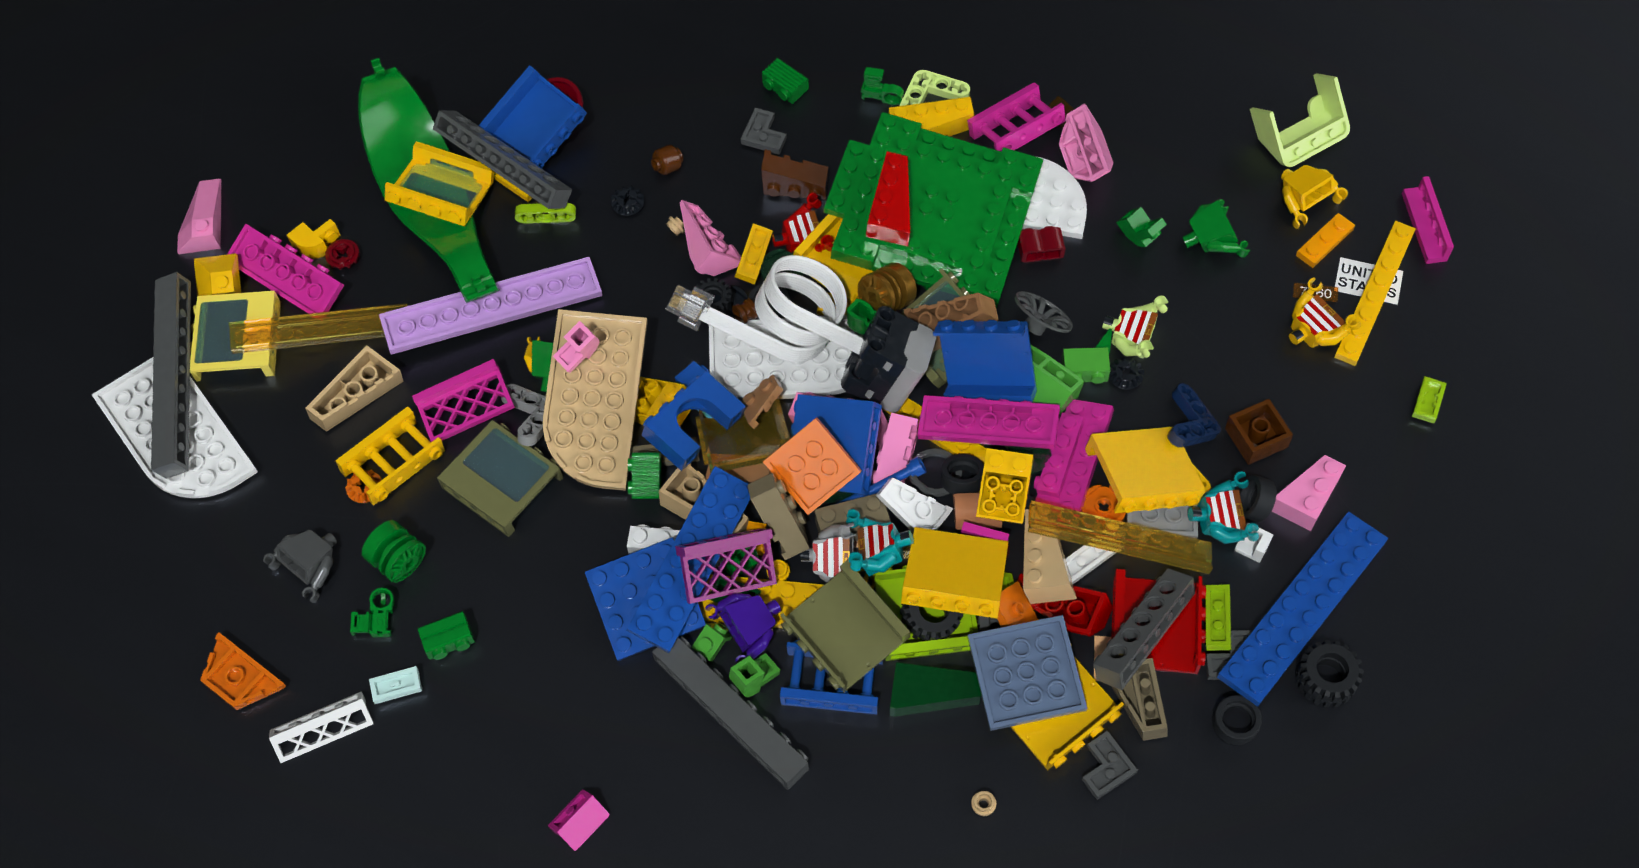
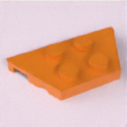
(237, 675)

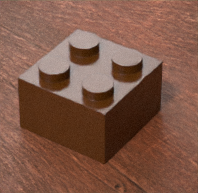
(1258, 431)

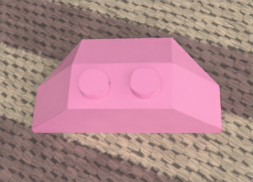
(1084, 146)

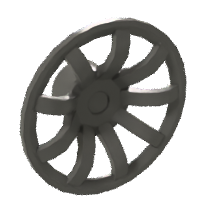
(1036, 319)

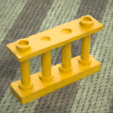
(378, 440)

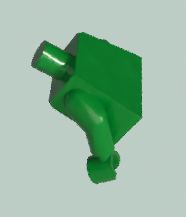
(1214, 230)

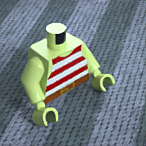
(1135, 328)

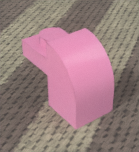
(580, 345)

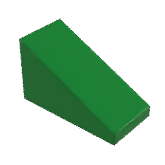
(1106, 340)

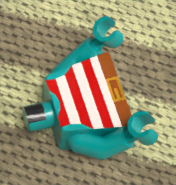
(1223, 514)
(878, 544)

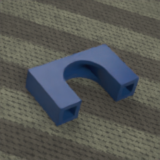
(702, 394)

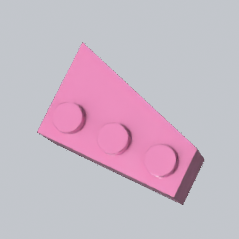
(897, 448)
(1308, 494)

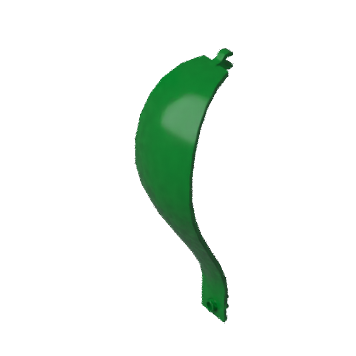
(390, 124)

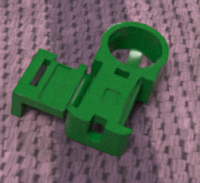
(875, 89)
(377, 620)

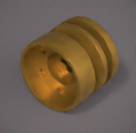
(888, 287)

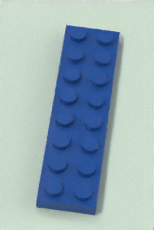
(665, 603)

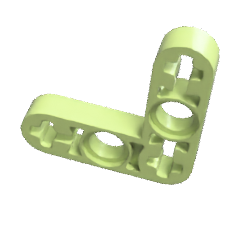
(929, 86)

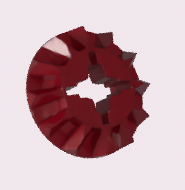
(342, 246)

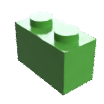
(1088, 363)

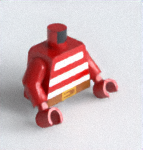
(800, 225)

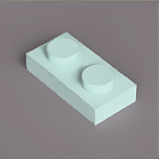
(395, 685)

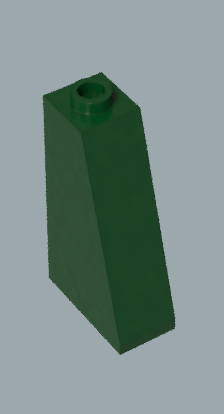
(931, 689)

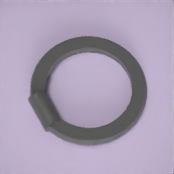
(921, 487)

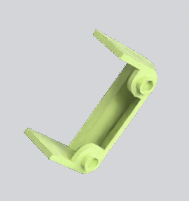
(1323, 127)

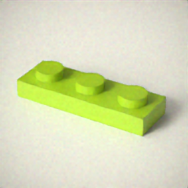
(1218, 617)

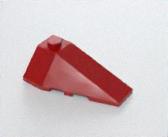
(1081, 615)

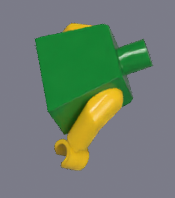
(538, 360)

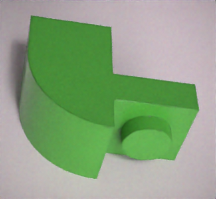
(752, 674)

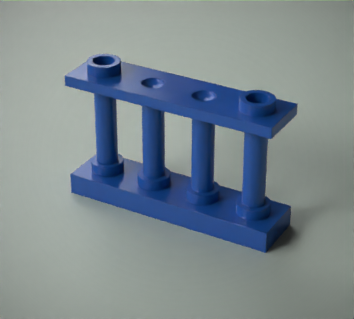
(817, 697)

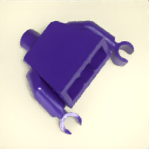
(748, 621)

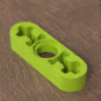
(537, 213)

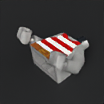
(830, 550)

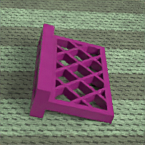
(718, 546)

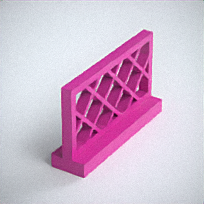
(458, 388)

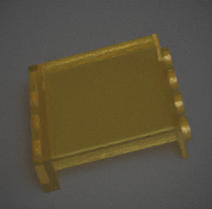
(741, 443)

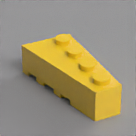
(942, 117)

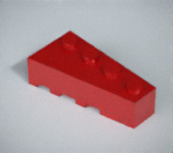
(890, 208)

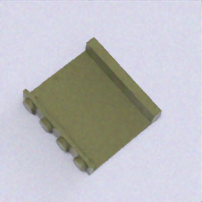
(845, 628)

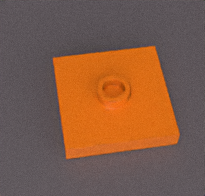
(1014, 607)

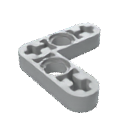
(519, 397)

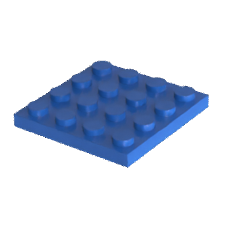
(620, 590)

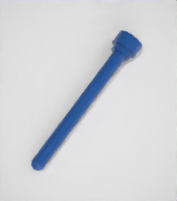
(914, 468)

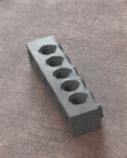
(1144, 629)

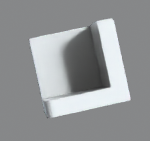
(1255, 549)

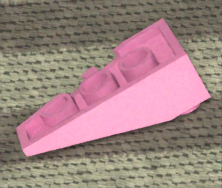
(203, 220)
(705, 243)

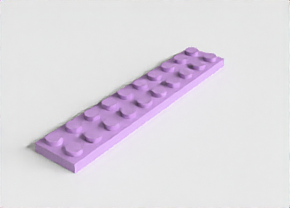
(517, 299)

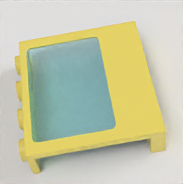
(211, 334)

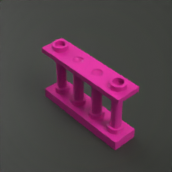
(1009, 108)

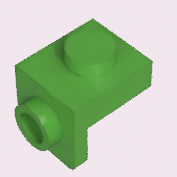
(711, 640)

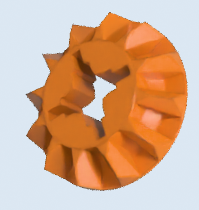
(353, 487)

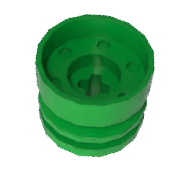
(393, 551)

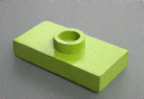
(1429, 399)

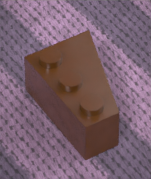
(793, 178)

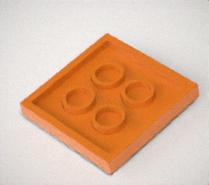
(812, 465)

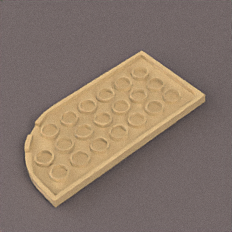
(594, 407)

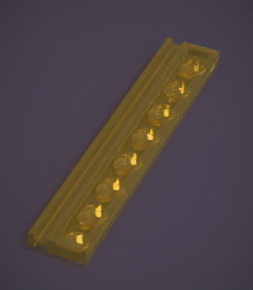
(308, 329)
(1120, 537)

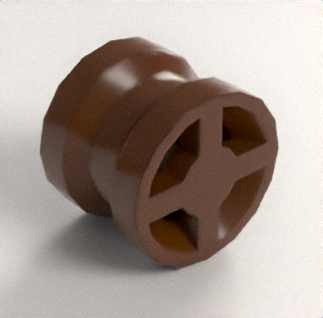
(744, 311)

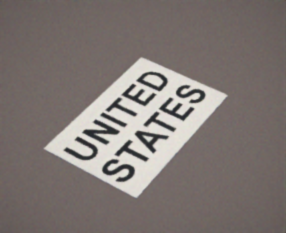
(1354, 276)

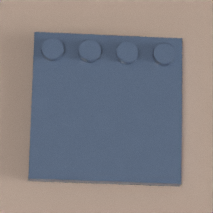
(1026, 673)

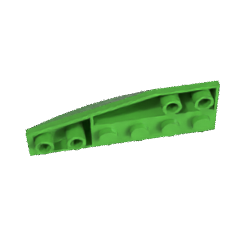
(1054, 381)

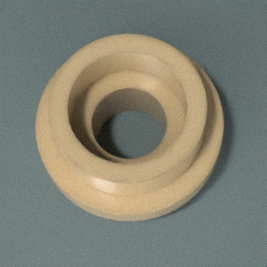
(675, 225)
(983, 796)

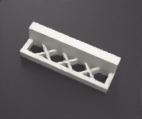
(315, 719)

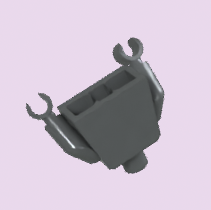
(306, 557)

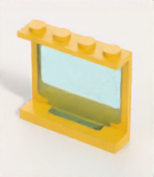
(441, 184)

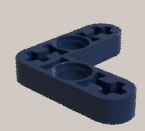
(1182, 434)

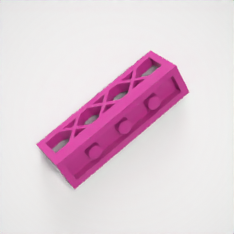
(1428, 221)

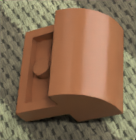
(965, 511)

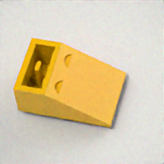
(653, 395)
(1004, 486)

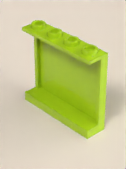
(889, 589)

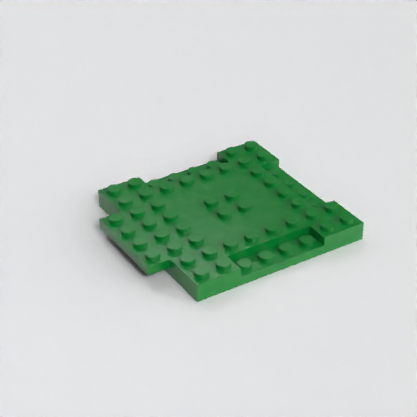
(961, 202)

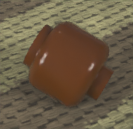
(667, 159)

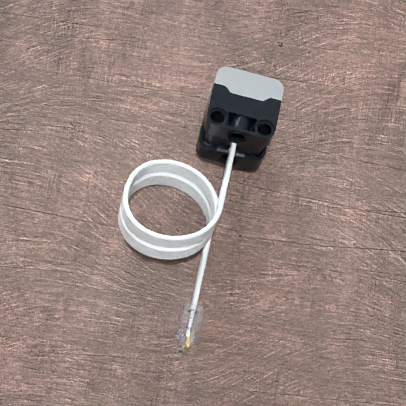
(881, 363)

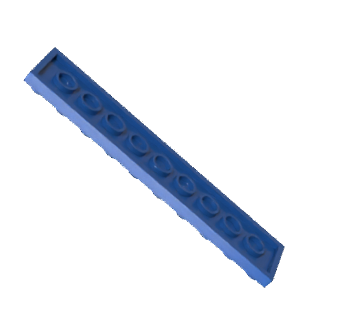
(1302, 609)

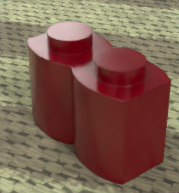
(1041, 244)

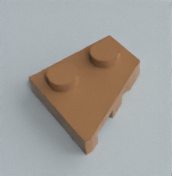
(761, 399)

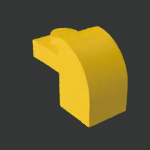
(313, 243)

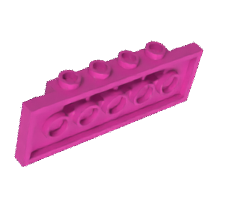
(285, 271)
(989, 421)
(1070, 469)

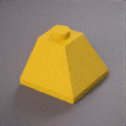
(217, 275)

